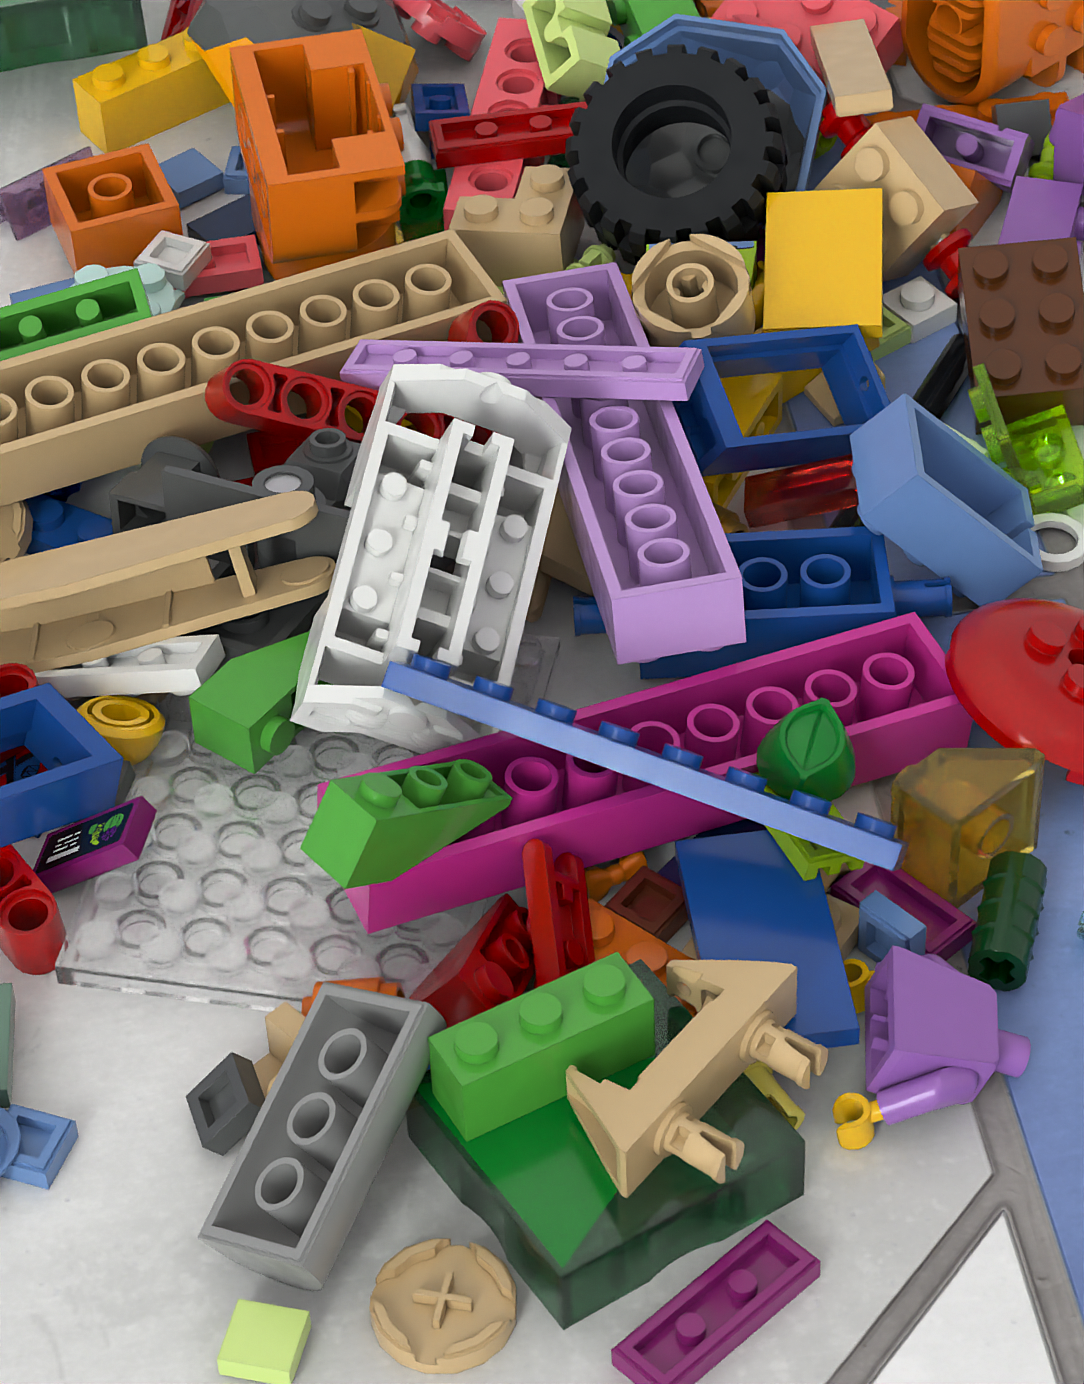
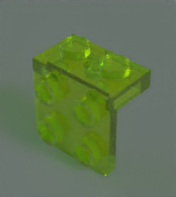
(1036, 449)

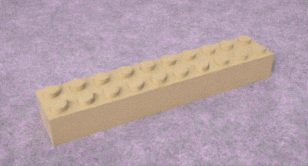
(111, 393)

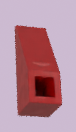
(484, 967)

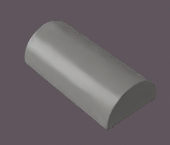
(322, 1134)

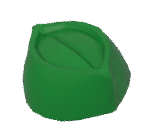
(808, 753)

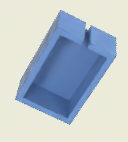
(944, 503)

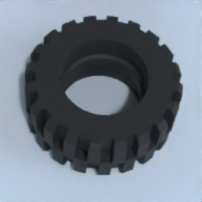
(662, 93)

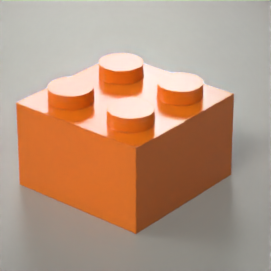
(110, 206)

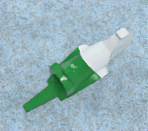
(424, 182)

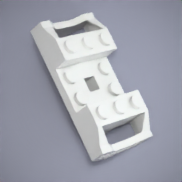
(422, 500)

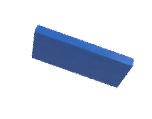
(756, 907)

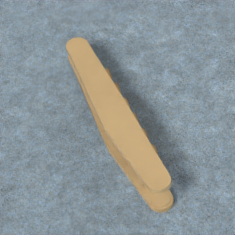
(151, 584)

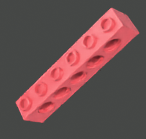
(507, 83)

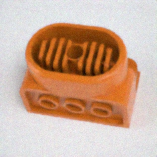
(982, 46)
(317, 150)

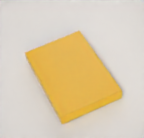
(824, 260)

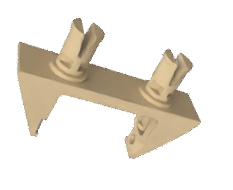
(737, 1023)

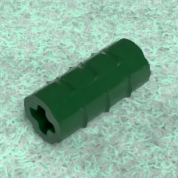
(1007, 920)

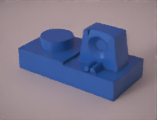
(437, 102)

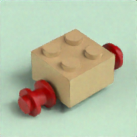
(919, 190)

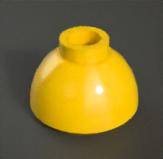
(126, 724)

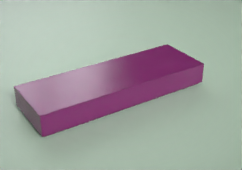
(718, 1310)

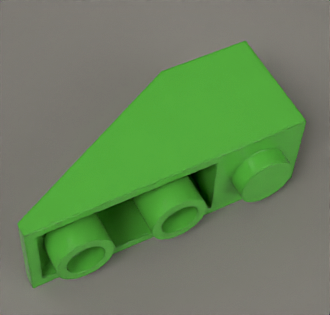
(249, 704)
(394, 819)

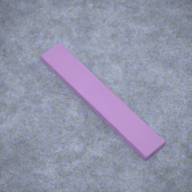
(543, 368)

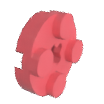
(439, 21)

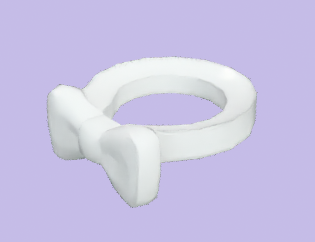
(1064, 561)

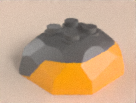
(246, 22)

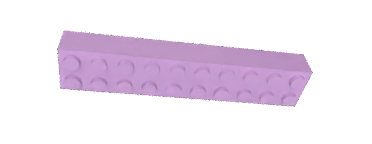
(633, 485)

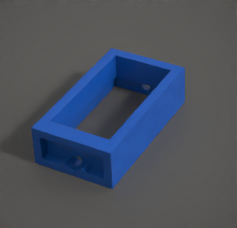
(712, 423)
(79, 762)

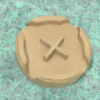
(443, 1306)

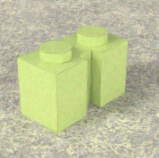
(571, 43)

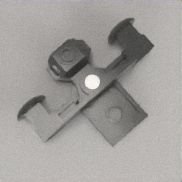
(184, 481)

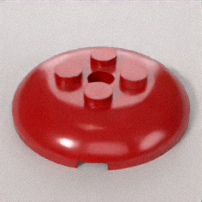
(1023, 676)

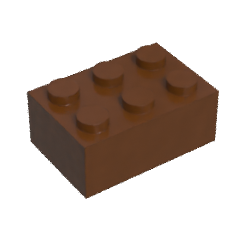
(1025, 325)

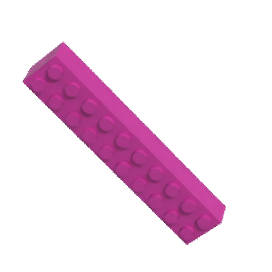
(879, 679)

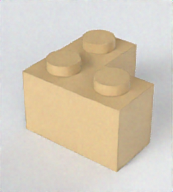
(523, 234)

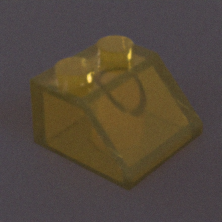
(964, 811)

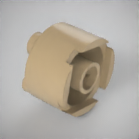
(692, 291)

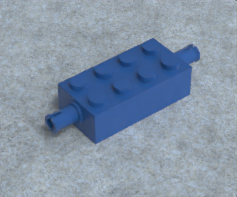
(798, 592)

